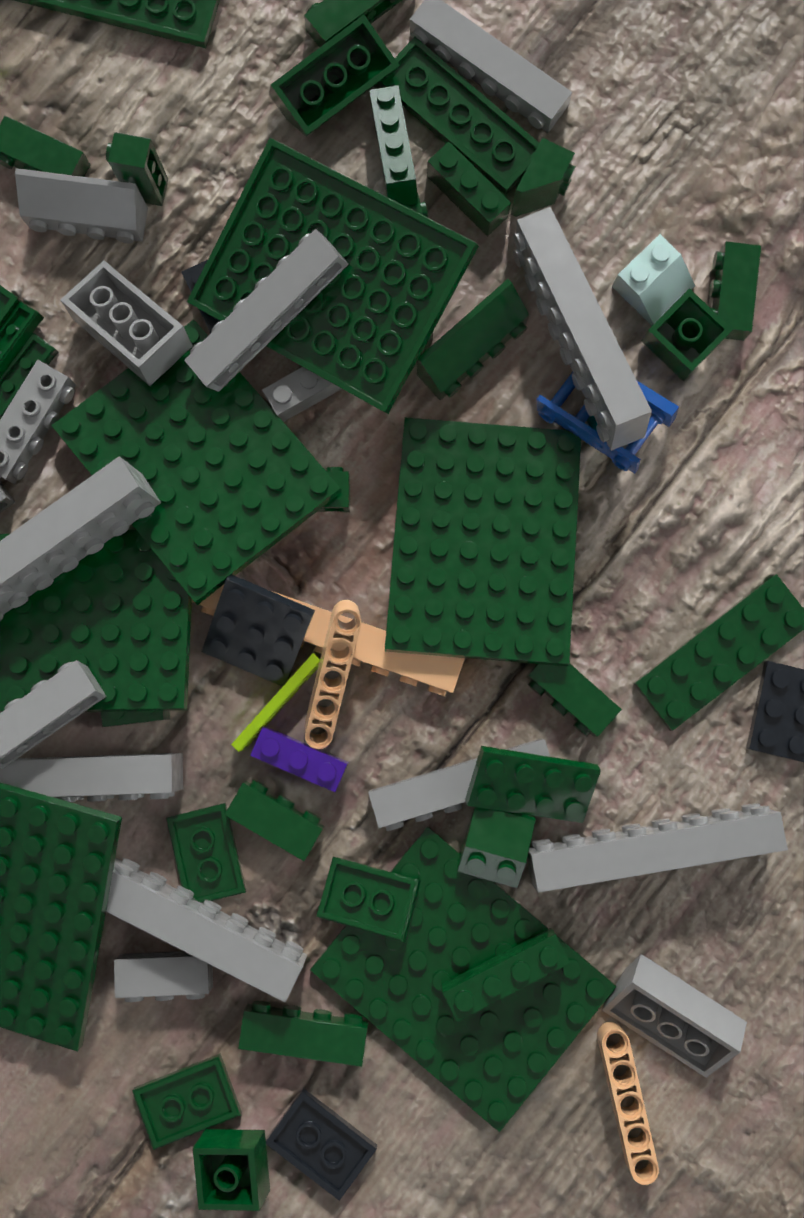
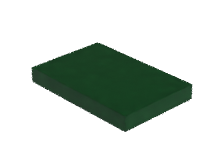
(206, 853)
(369, 899)
(187, 1101)

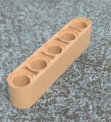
(332, 688)
(628, 1117)

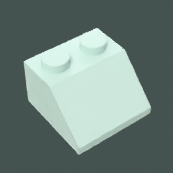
(654, 280)

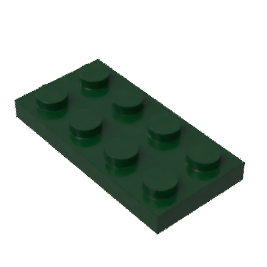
(532, 784)

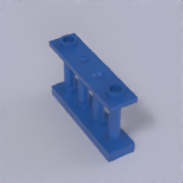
(662, 412)

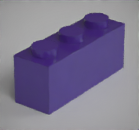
(299, 759)

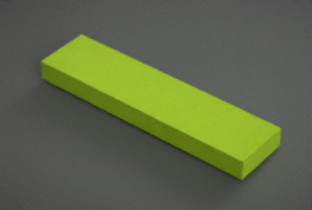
(276, 703)

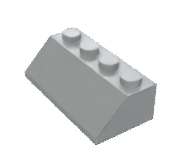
(81, 205)
(675, 1016)

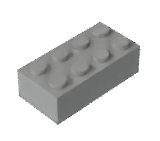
(127, 322)

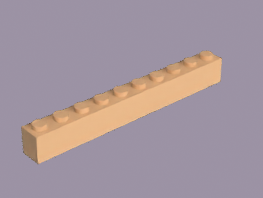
(436, 671)

